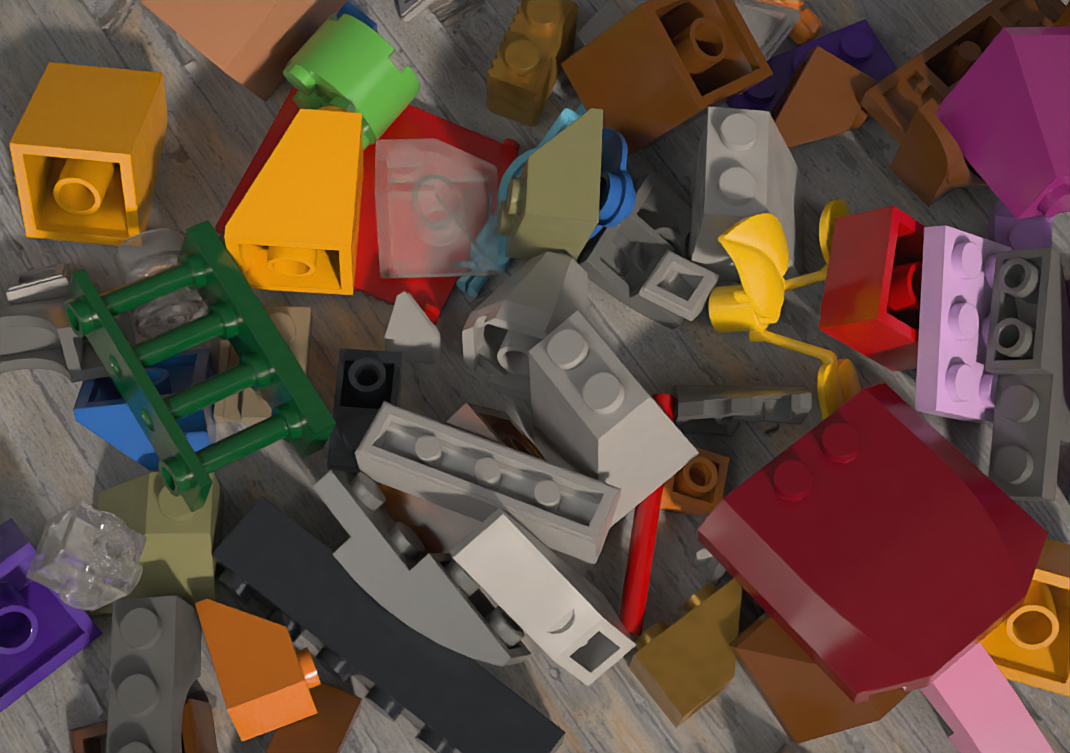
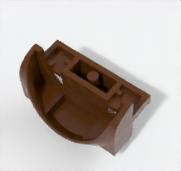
(911, 95)

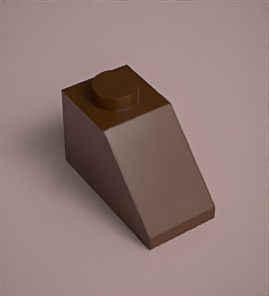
(821, 99)

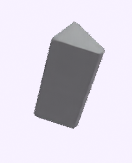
(480, 476)

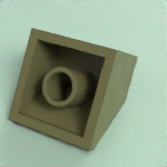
(557, 193)

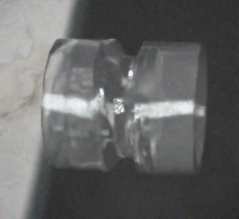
(146, 255)

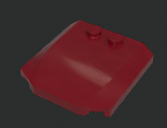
(877, 546)

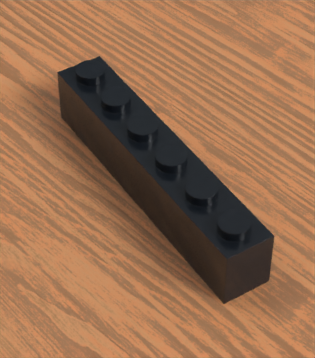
(406, 673)

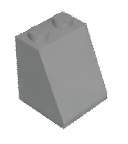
(740, 173)
(600, 417)

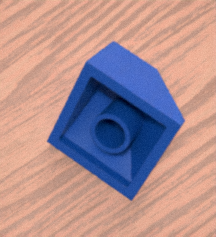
(109, 417)

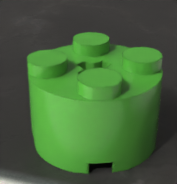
(351, 69)

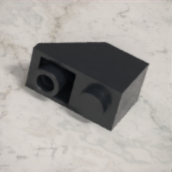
(362, 386)

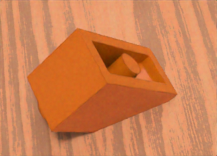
(257, 669)

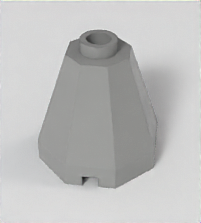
(520, 317)

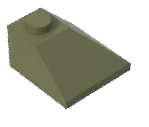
(178, 541)

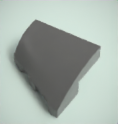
(627, 254)
(719, 408)

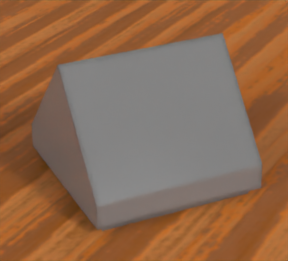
(40, 284)
(412, 332)

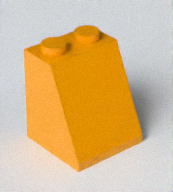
(90, 153)
(304, 208)

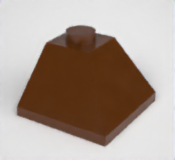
(798, 690)

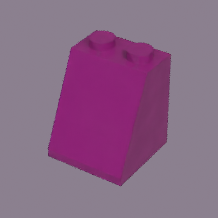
(1016, 119)

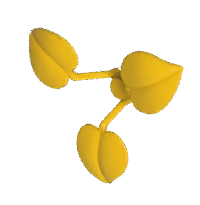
(762, 259)

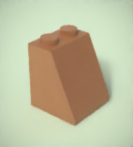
(247, 36)

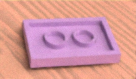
(955, 326)

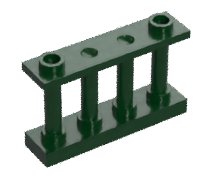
(234, 315)

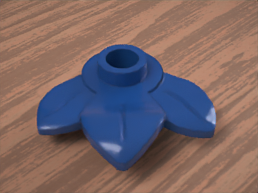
(616, 184)

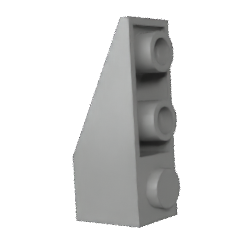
(544, 597)

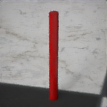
(642, 548)

